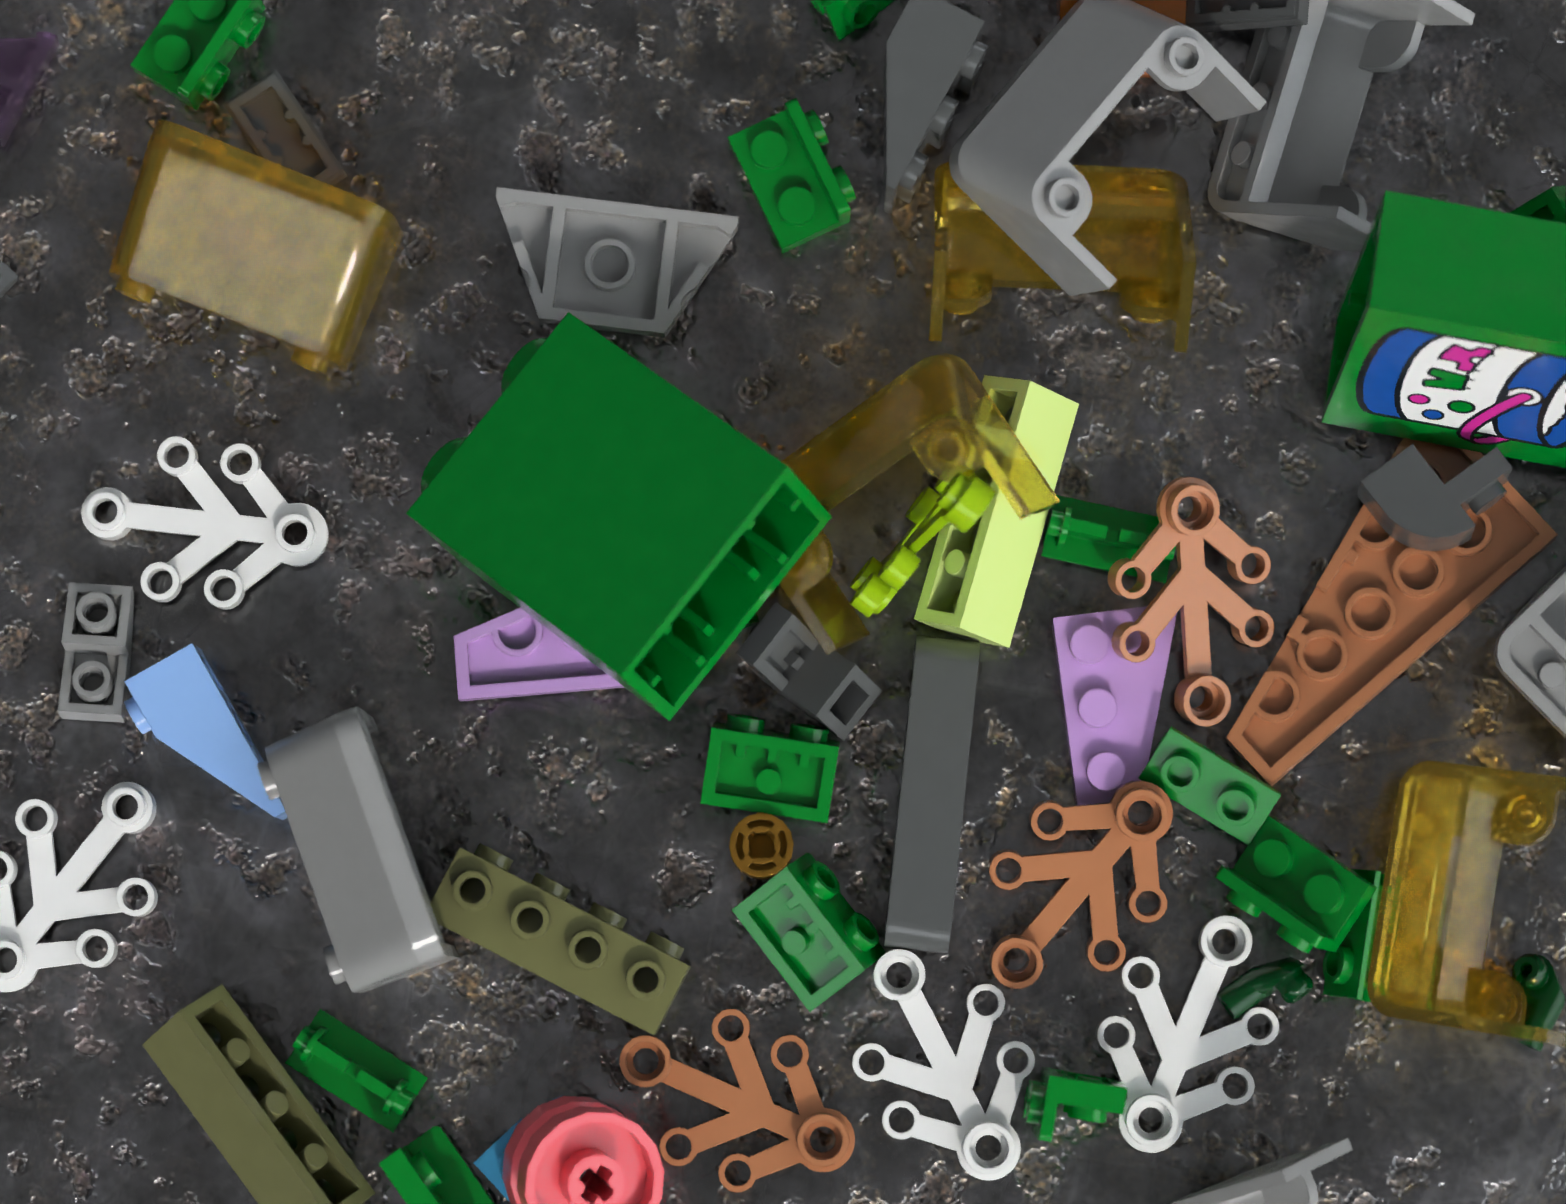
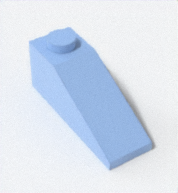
(195, 717)

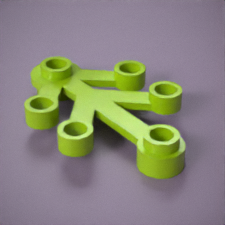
(959, 503)

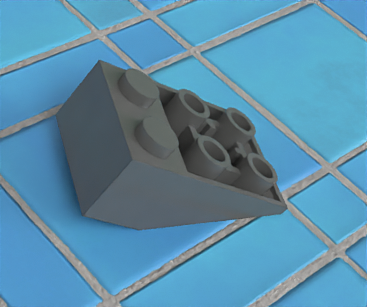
(925, 64)

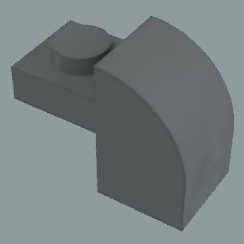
(1423, 510)
(797, 668)

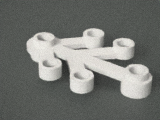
(216, 526)
(58, 895)
(1181, 1044)
(950, 1075)

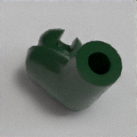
(1263, 980)
(1542, 992)

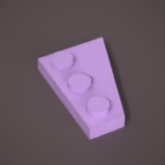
(521, 658)
(1107, 700)

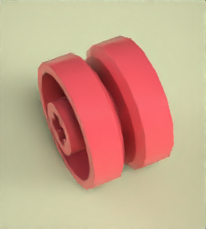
(579, 1135)

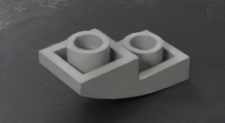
(96, 652)

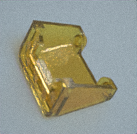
(254, 245)

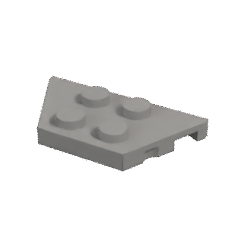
(611, 259)

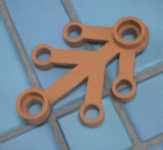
(1191, 591)
(1087, 874)
(748, 1106)

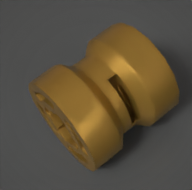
(761, 854)

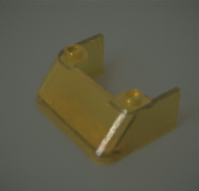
(1134, 230)
(951, 427)
(1443, 895)

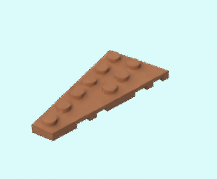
(1376, 617)

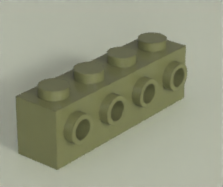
(559, 941)
(252, 1107)

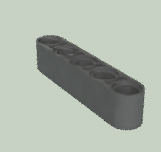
(931, 794)

